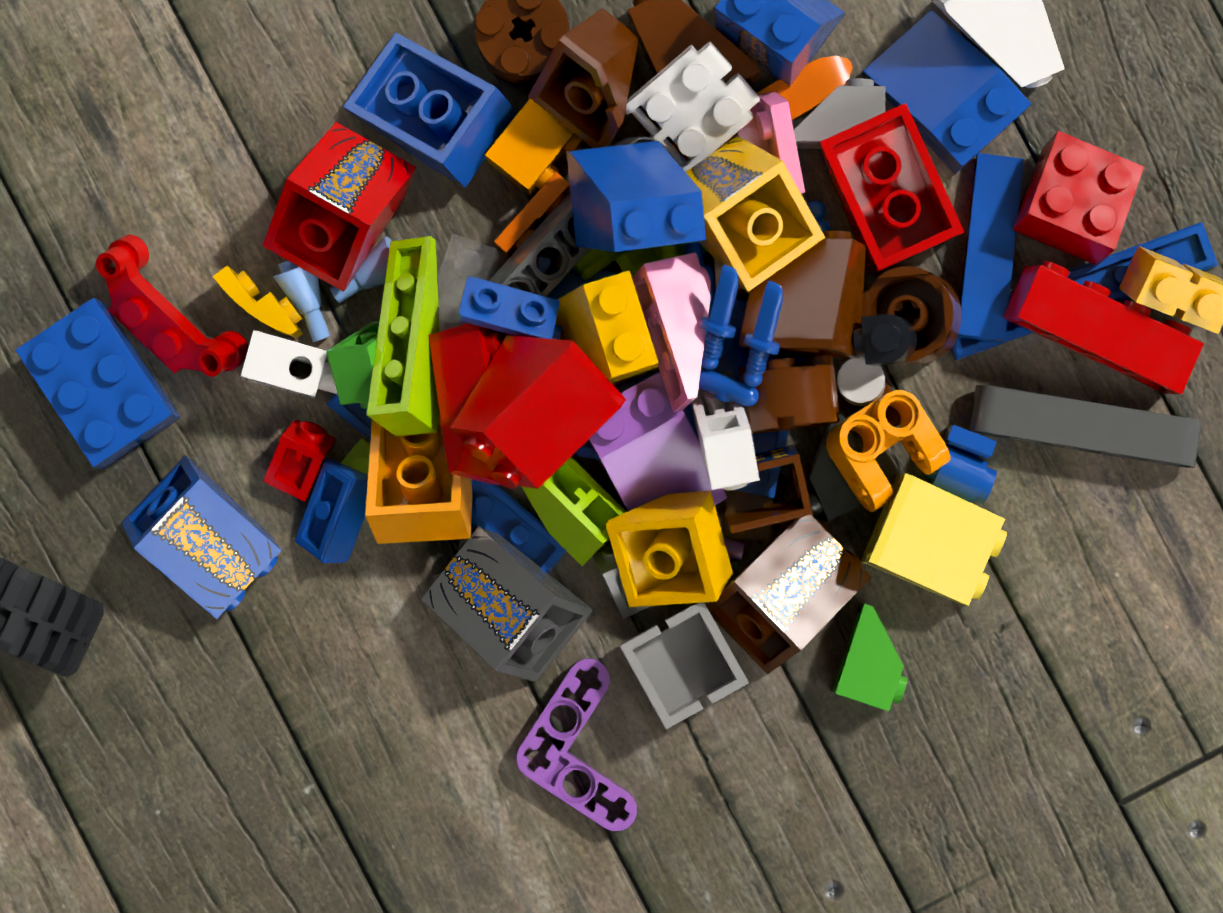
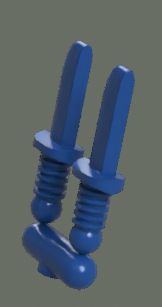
(761, 342)

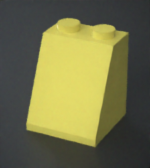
(935, 540)

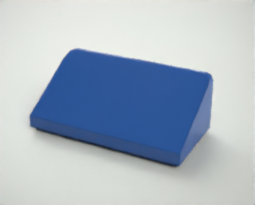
(334, 513)

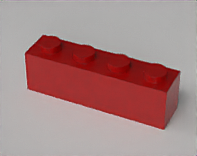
(1104, 329)

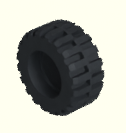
(45, 620)

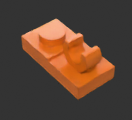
(533, 213)

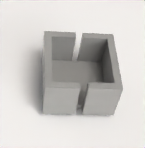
(683, 664)

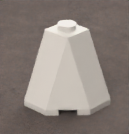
(1011, 35)

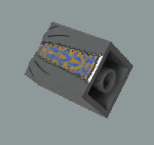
(505, 605)

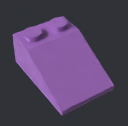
(651, 448)

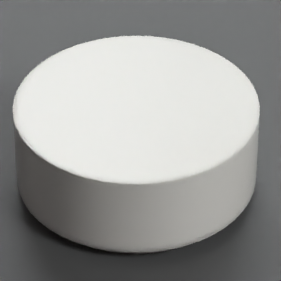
(860, 382)

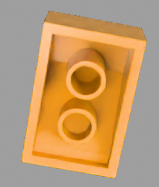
(412, 491)

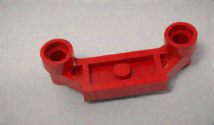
(157, 321)

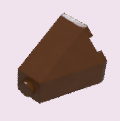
(589, 78)

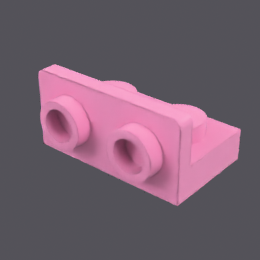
(774, 133)

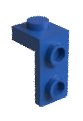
(508, 310)

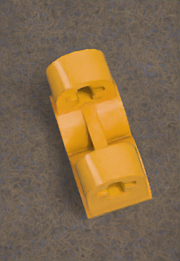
(915, 433)

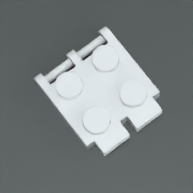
(694, 104)

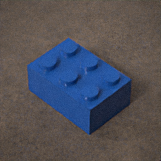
(98, 383)

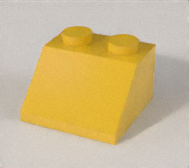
(671, 551)

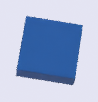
(969, 442)

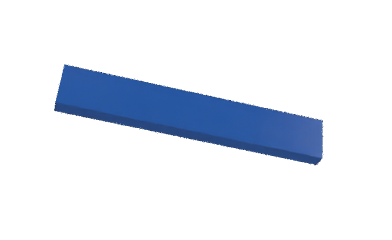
(1185, 246)
(490, 505)

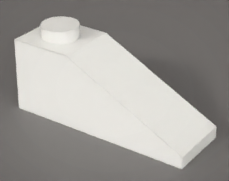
(724, 441)

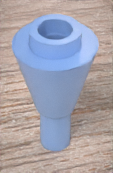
(370, 274)
(304, 294)

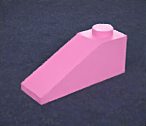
(673, 302)

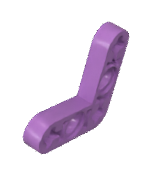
(564, 762)

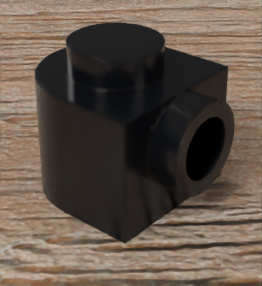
(884, 339)

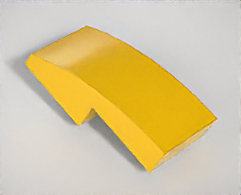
(269, 310)

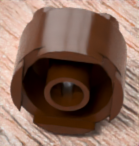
(514, 59)
(929, 294)
(794, 395)

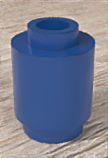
(964, 477)

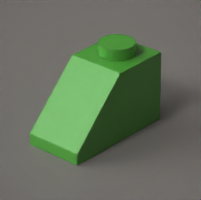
(353, 365)
(870, 664)

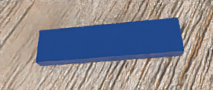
(990, 247)

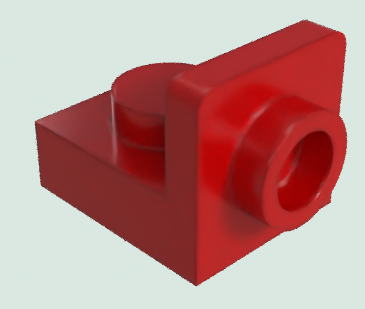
(299, 459)

